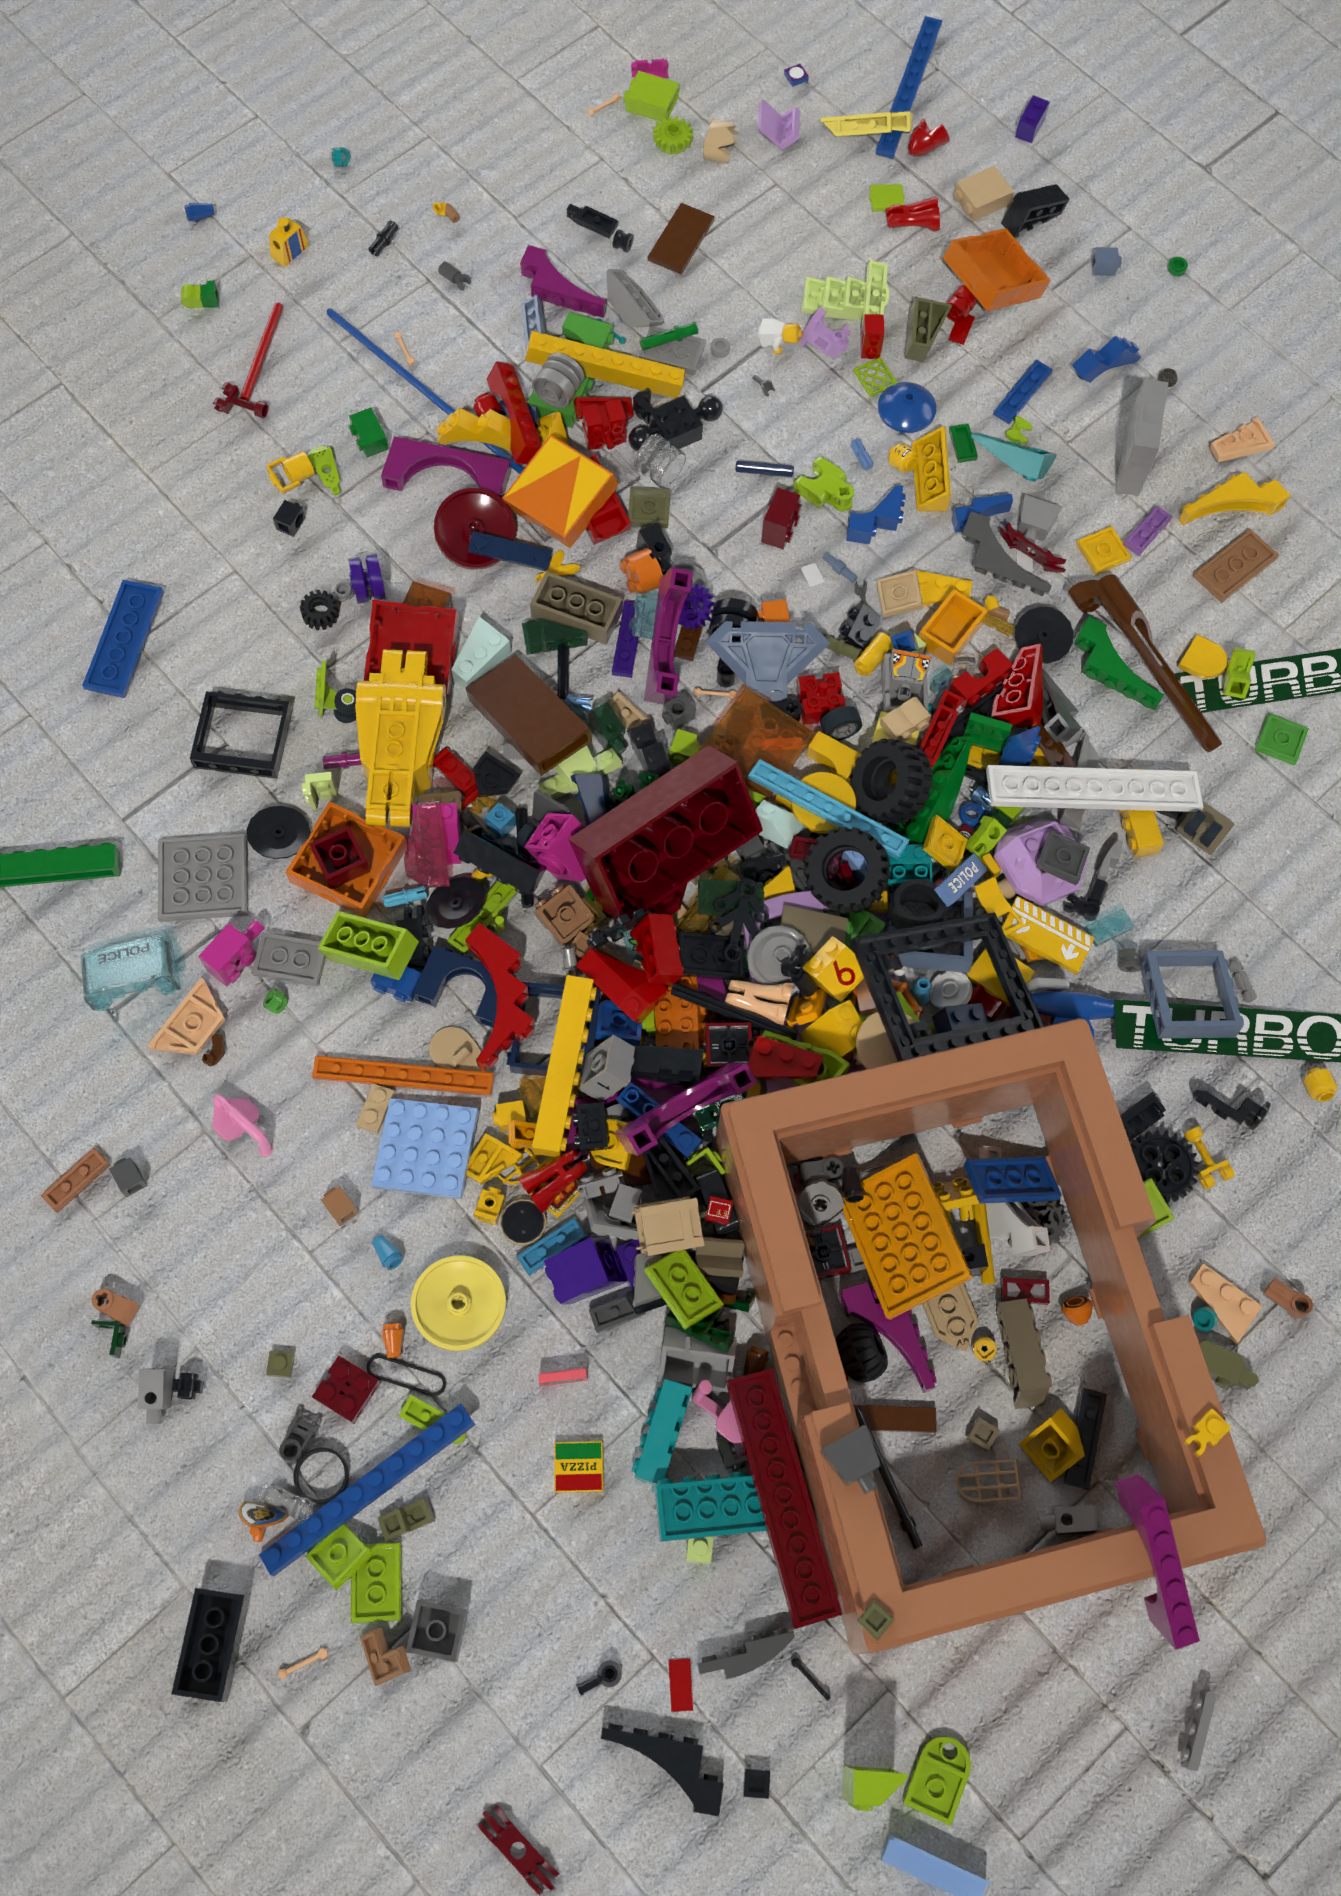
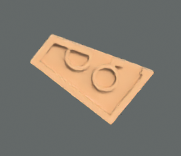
(1245, 441)
(1232, 1306)

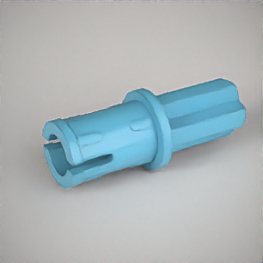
(404, 897)

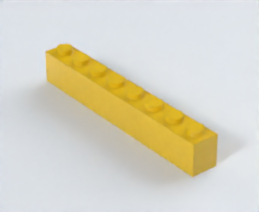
(609, 365)
(563, 1066)

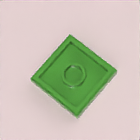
(1281, 739)

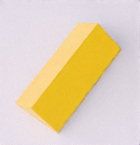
(932, 472)

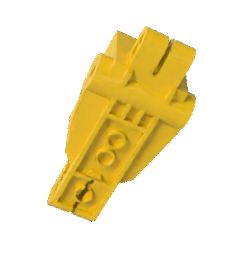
(398, 734)

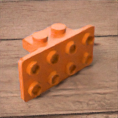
(679, 1021)

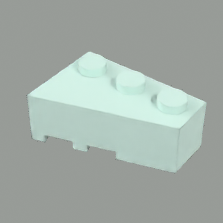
(480, 654)

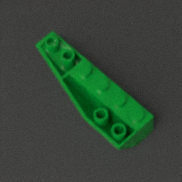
(947, 781)

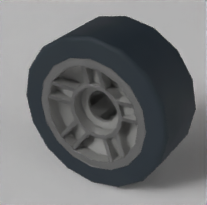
(841, 723)

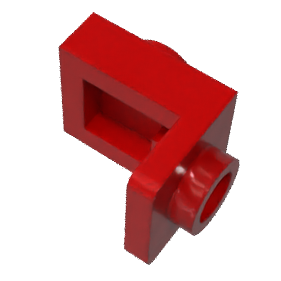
(991, 1004)

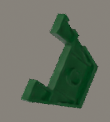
(705, 1330)

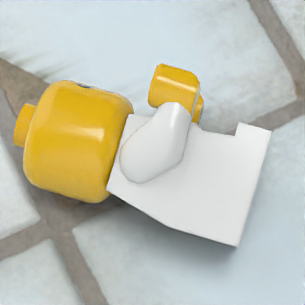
(776, 332)

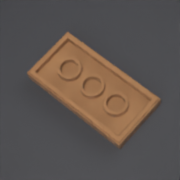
(1235, 565)

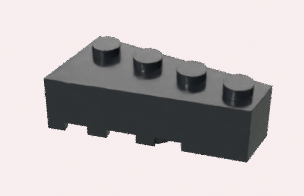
(499, 860)

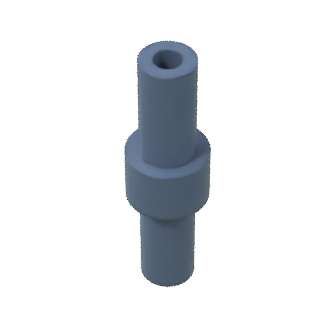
(839, 567)

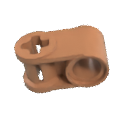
(118, 1308)

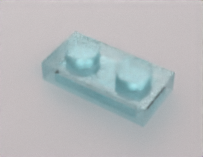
(1109, 927)

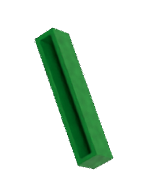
(59, 865)

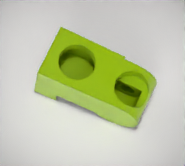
(985, 836)

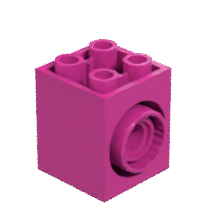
(552, 848)

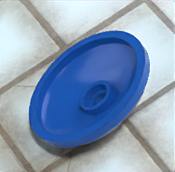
(906, 414)

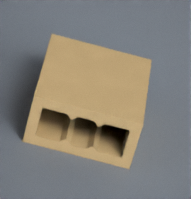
(983, 193)

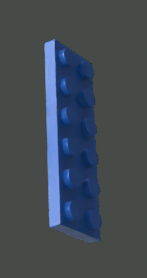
(123, 638)

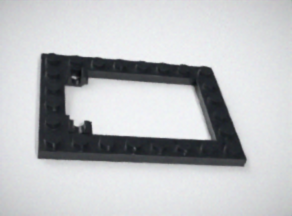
(905, 1040)

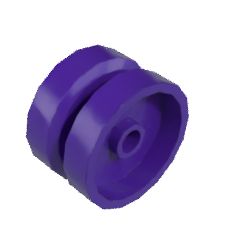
(367, 578)

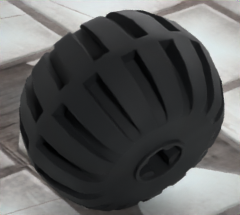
(862, 1352)

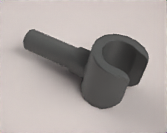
(765, 385)
(861, 591)

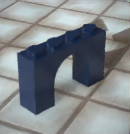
(446, 965)

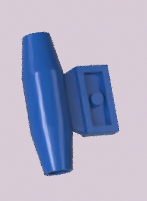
(1072, 1006)

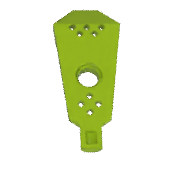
(325, 461)

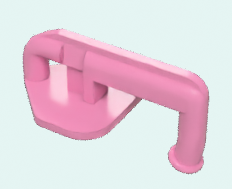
(238, 1116)
(725, 1418)

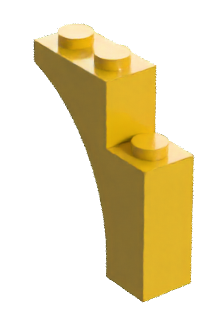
(487, 428)

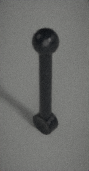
(796, 1662)

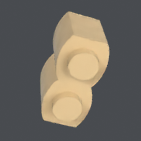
(905, 720)

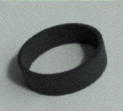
(304, 1457)

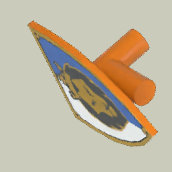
(259, 1517)

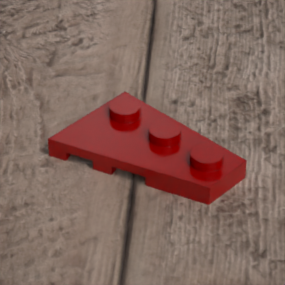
(779, 1060)

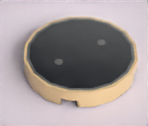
(522, 1223)

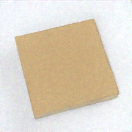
(899, 593)

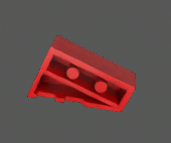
(659, 948)

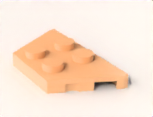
(190, 1024)

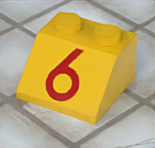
(834, 969)

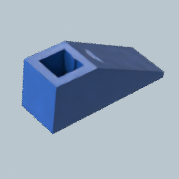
(1020, 748)

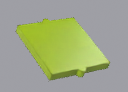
(885, 195)

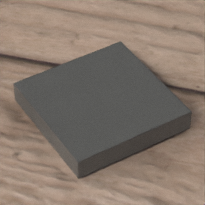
(1063, 857)

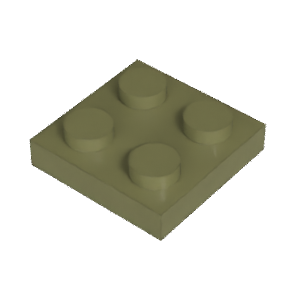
(648, 507)

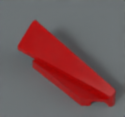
(940, 725)

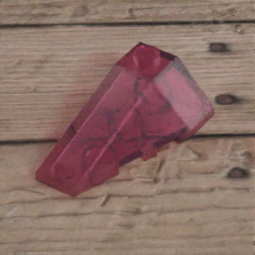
(426, 849)

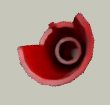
(924, 140)

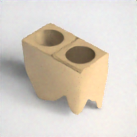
(717, 139)

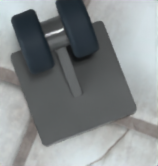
(541, 806)

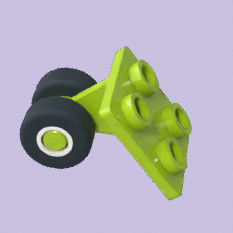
(326, 698)

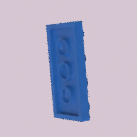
(1012, 1179)

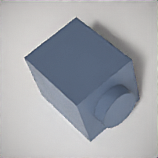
(1105, 261)

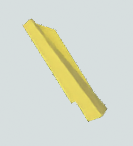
(869, 123)

